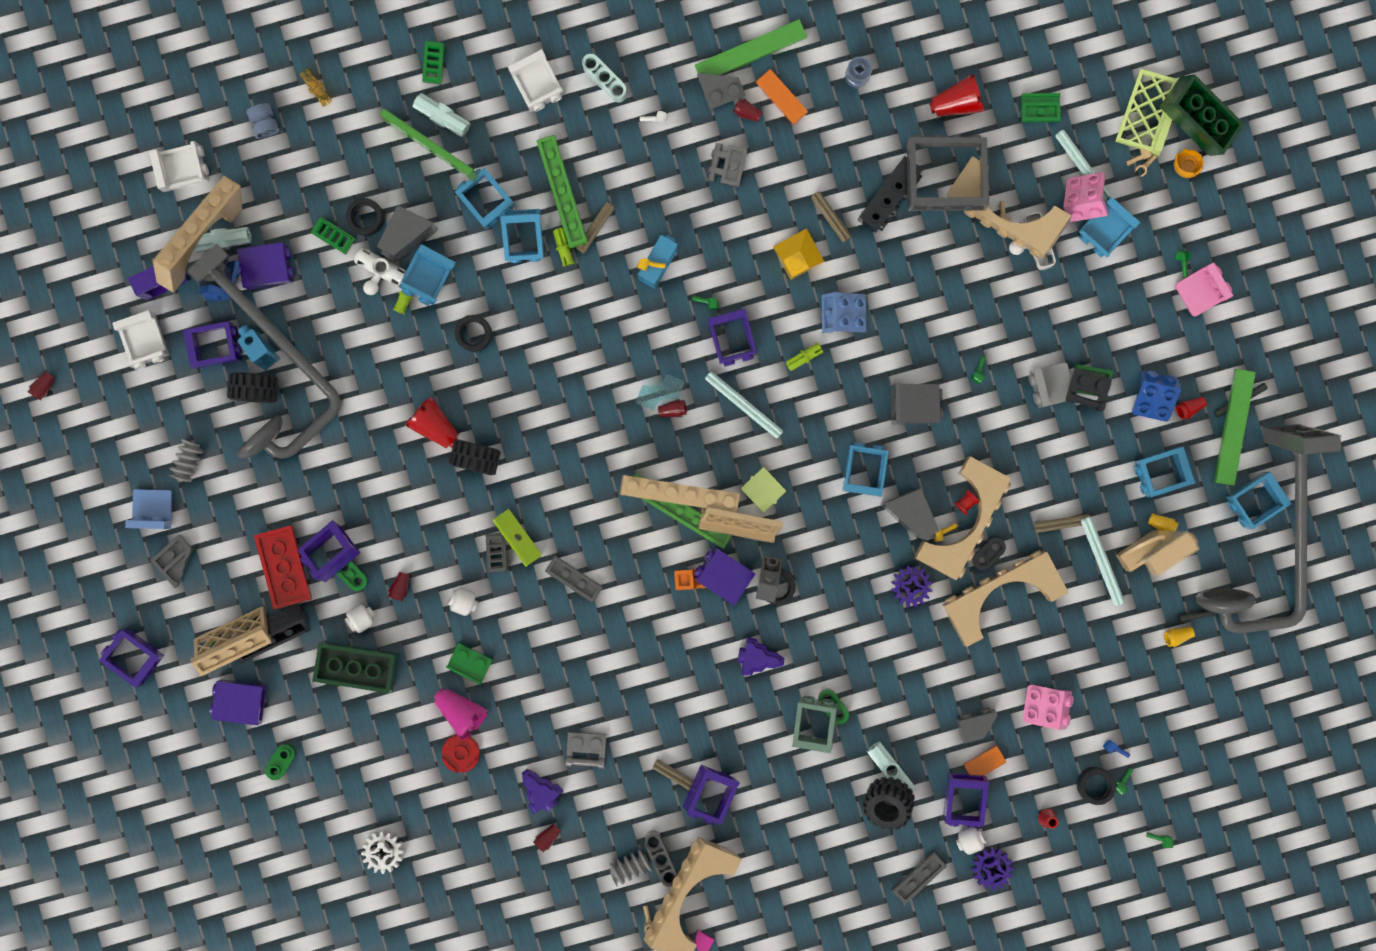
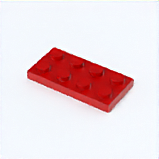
(283, 567)

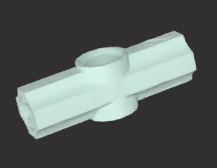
(441, 115)
(224, 238)
(884, 759)

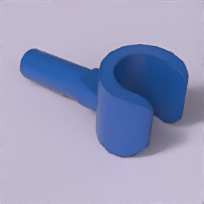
(1110, 746)

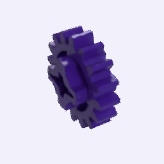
(910, 595)
(989, 877)

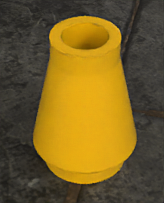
(1163, 523)
(1177, 636)

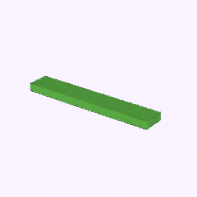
(753, 50)
(428, 144)
(562, 191)
(1234, 427)
(689, 517)

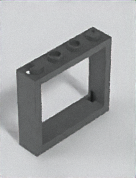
(947, 203)

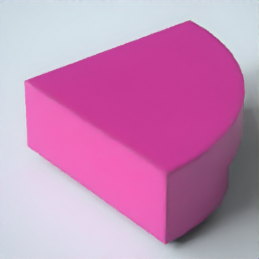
(703, 941)

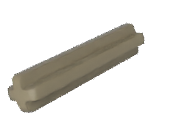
(831, 216)
(596, 226)
(1060, 523)
(673, 774)

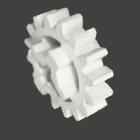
(371, 853)

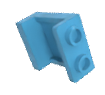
(1108, 231)
(426, 275)

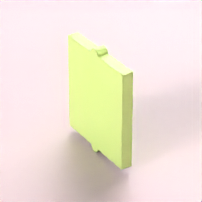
(763, 489)

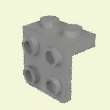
(1050, 384)

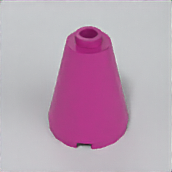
(460, 712)

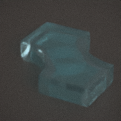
(668, 388)

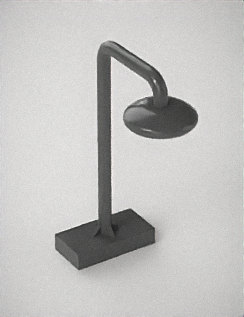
(211, 268)
(1301, 441)

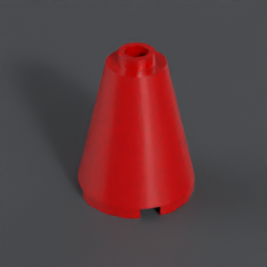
(958, 99)
(432, 424)

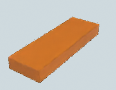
(781, 97)

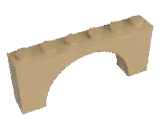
(1036, 236)
(172, 260)
(989, 488)
(679, 493)
(1158, 551)
(966, 608)
(702, 861)

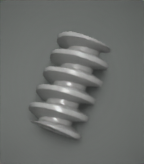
(186, 461)
(630, 867)

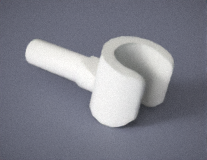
(660, 118)

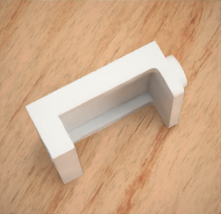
(536, 81)
(179, 167)
(142, 339)

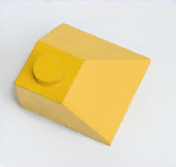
(798, 254)

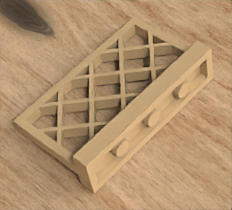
(739, 524)
(227, 650)

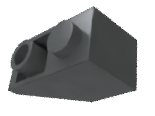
(769, 579)
(976, 726)

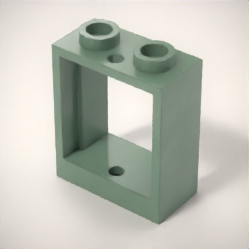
(809, 742)

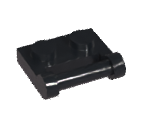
(1089, 383)

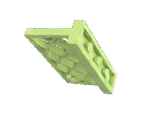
(1164, 122)

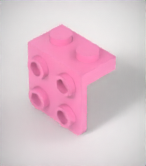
(1085, 197)
(1203, 289)
(1048, 707)

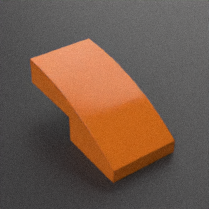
(685, 580)

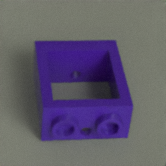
(146, 286)
(727, 318)
(193, 348)
(348, 553)
(148, 667)
(965, 781)
(695, 791)

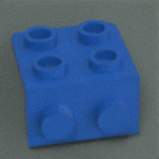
(215, 293)
(1156, 396)

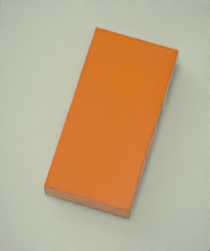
(985, 762)

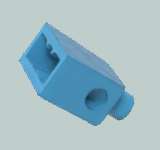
(257, 348)

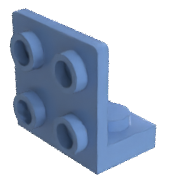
(843, 312)
(151, 509)

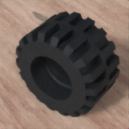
(252, 387)
(474, 457)
(884, 814)

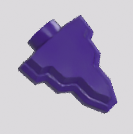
(756, 657)
(540, 792)

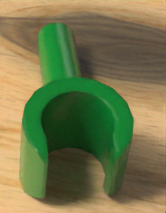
(1183, 256)
(712, 302)
(977, 375)
(1120, 785)
(1167, 841)

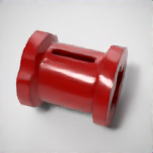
(966, 502)

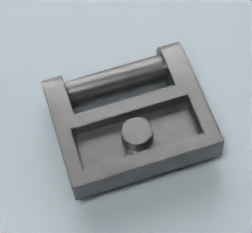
(586, 743)

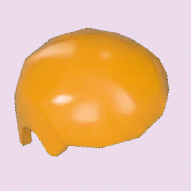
(1188, 163)

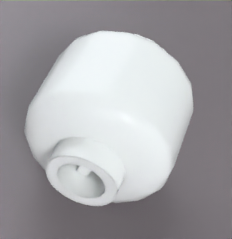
(462, 601)
(359, 618)
(971, 840)

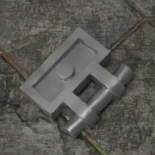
(733, 165)

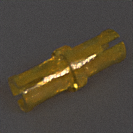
(315, 87)

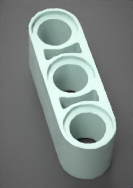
(601, 69)

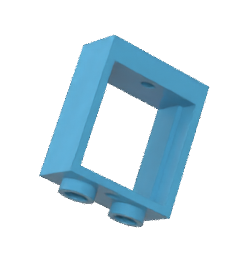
(495, 214)
(520, 216)
(661, 253)
(877, 450)
(1182, 467)
(1273, 489)

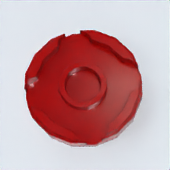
(460, 754)

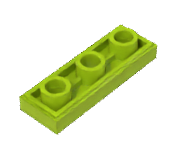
(510, 528)

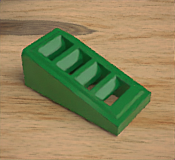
(426, 62)
(318, 227)

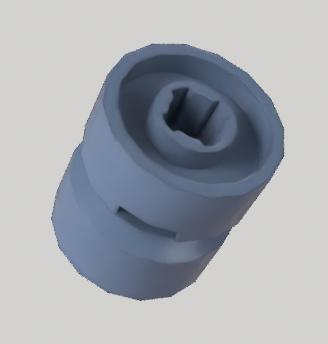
(858, 72)
(262, 120)

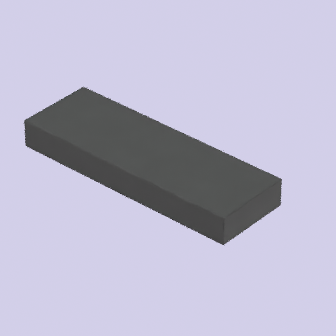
(573, 579)
(919, 877)

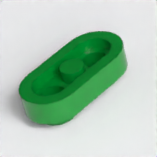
(350, 576)
(841, 706)
(280, 762)

